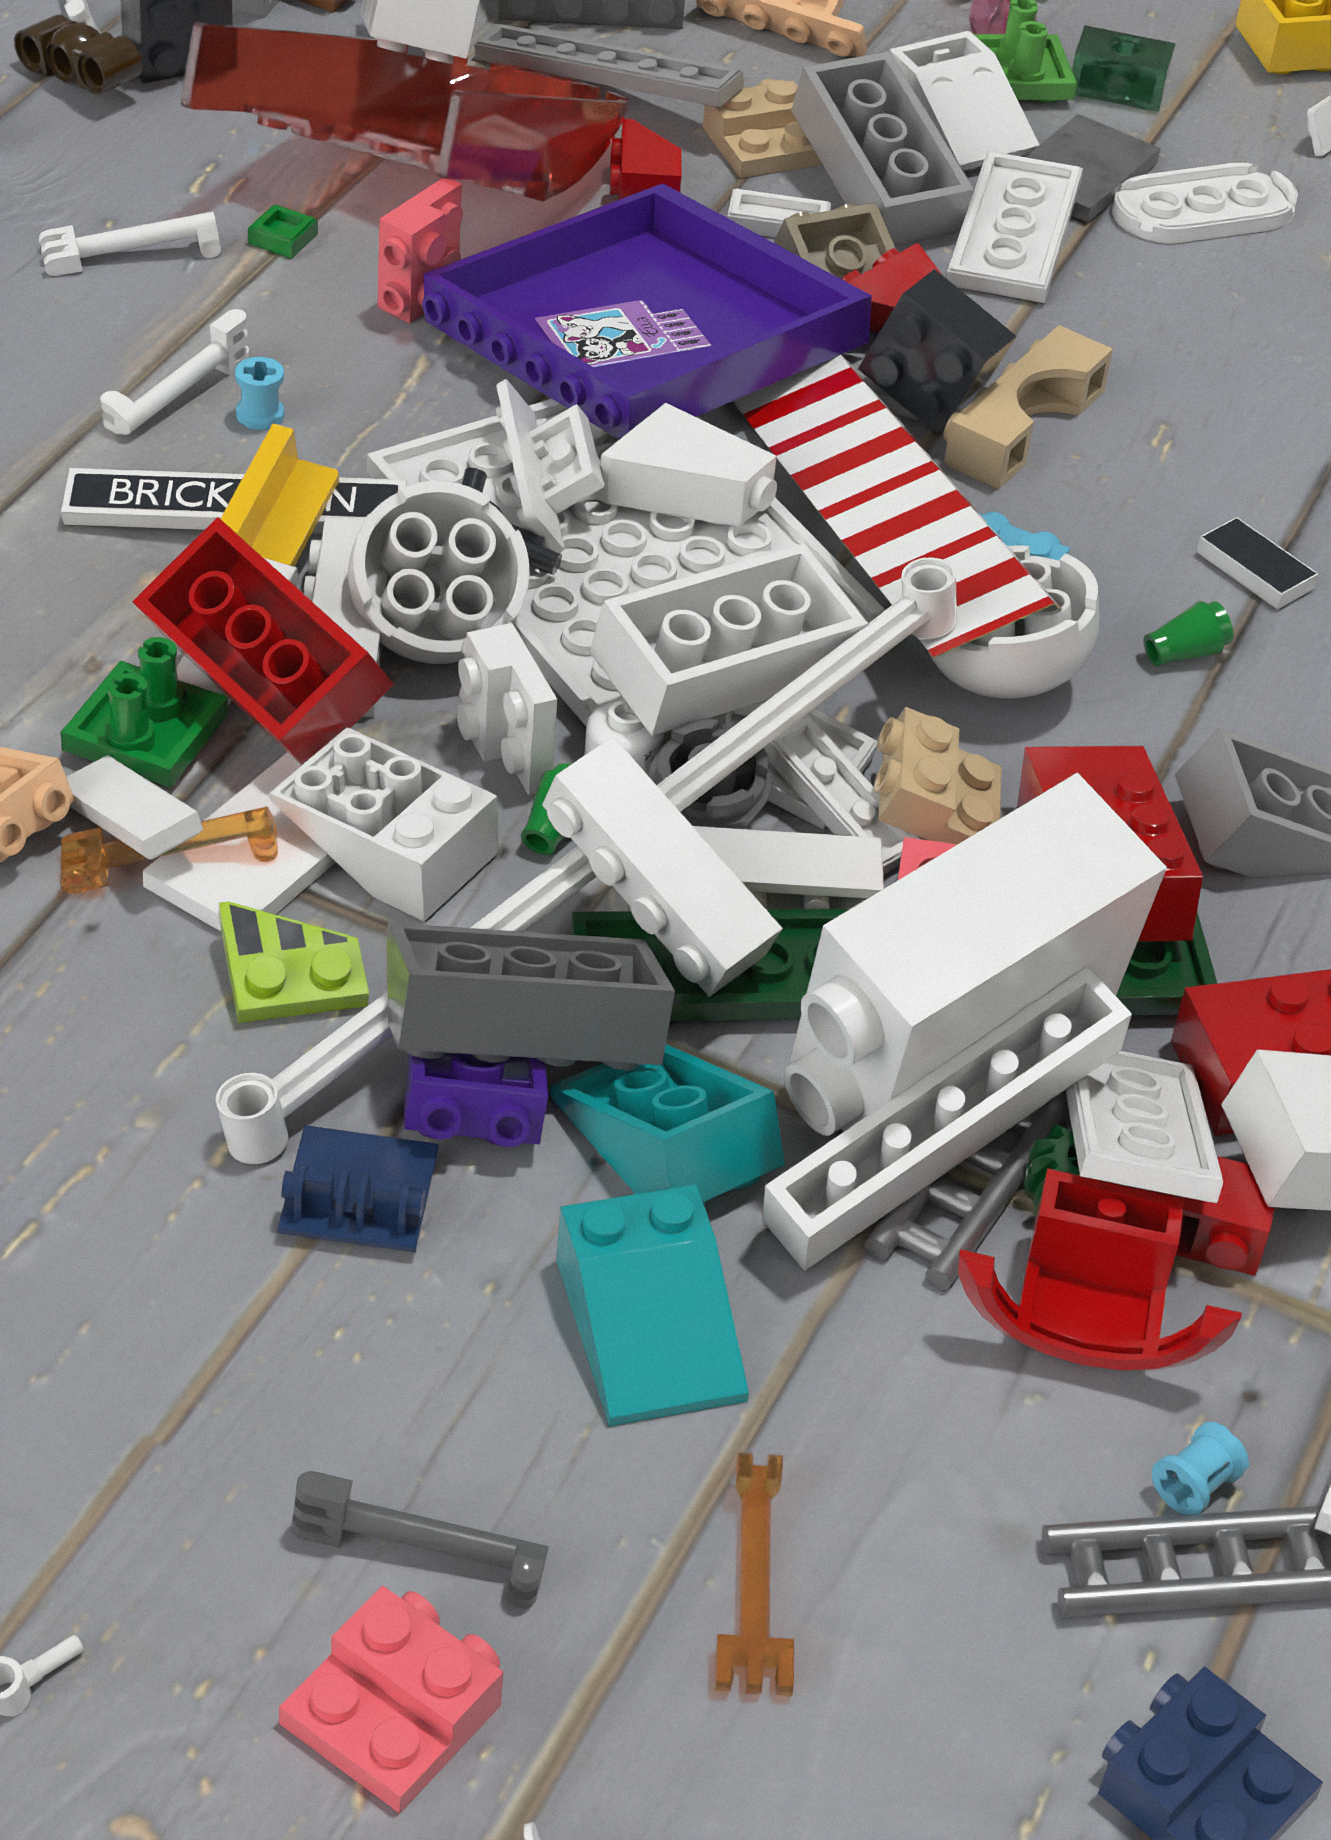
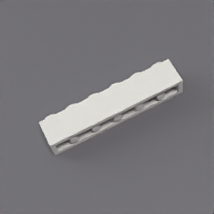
(944, 1118)

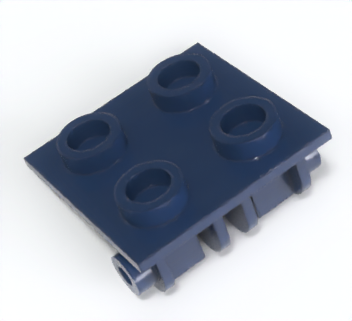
(358, 1188)

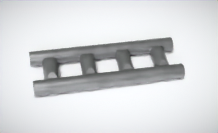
(978, 1211)
(1167, 1588)

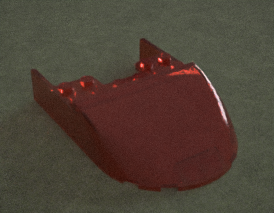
(455, 119)

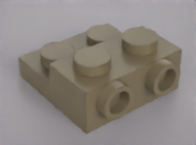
(837, 238)

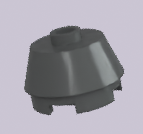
(732, 800)

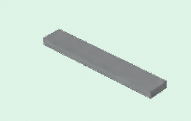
(611, 65)

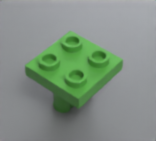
(1031, 56)

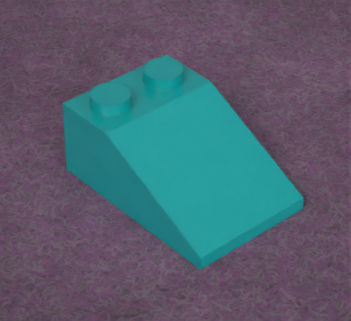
(676, 1124)
(651, 1304)

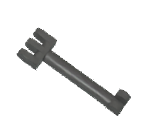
(326, 1511)

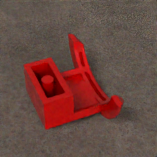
(1097, 1280)

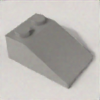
(1258, 807)

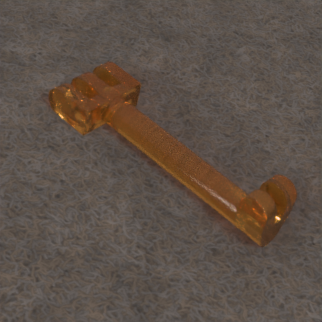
(89, 856)
(753, 1645)

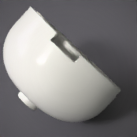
(445, 542)
(1038, 649)

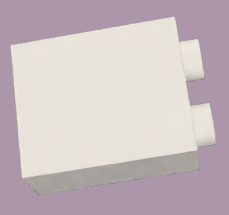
(967, 949)

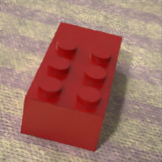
(263, 642)
(1133, 791)
(1229, 1021)

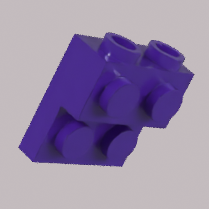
(476, 1098)

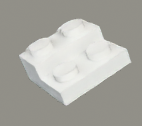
(507, 704)

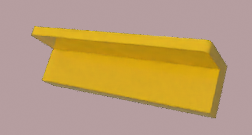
(280, 498)

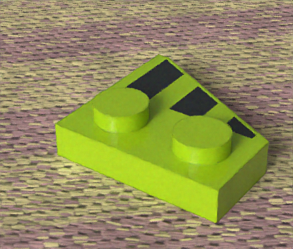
(288, 965)

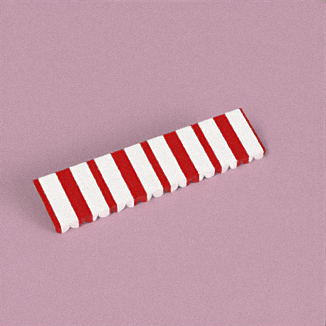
(889, 496)

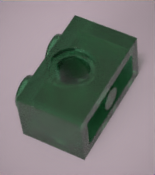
(1122, 68)

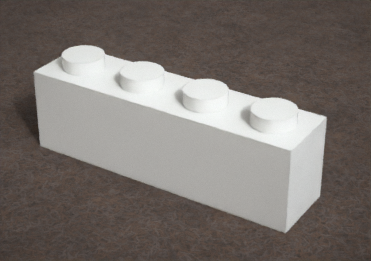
(331, 589)
(660, 866)
(800, 868)

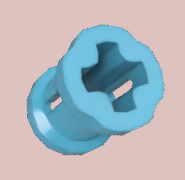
(259, 392)
(1200, 1468)

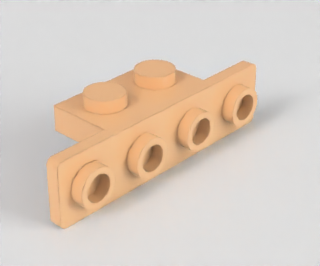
(798, 20)

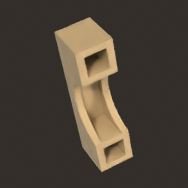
(995, 430)

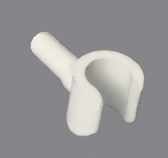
(23, 1676)

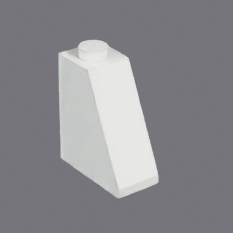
(688, 470)

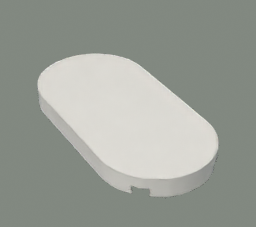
(1204, 203)

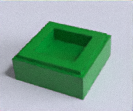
(283, 231)

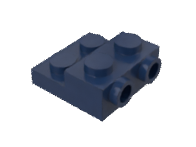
(1204, 1768)

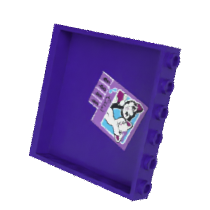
(646, 309)

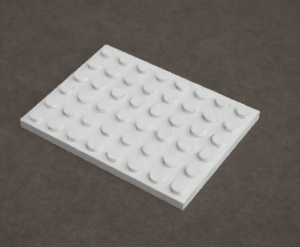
(605, 552)

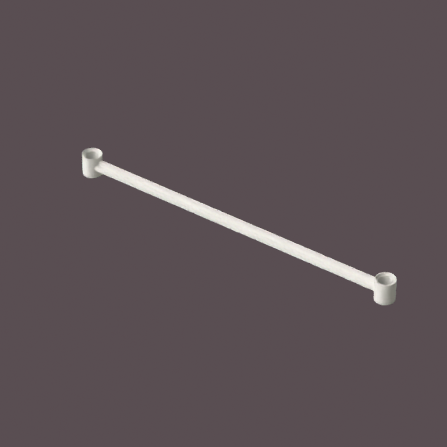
(255, 1106)

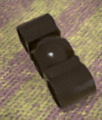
(78, 54)

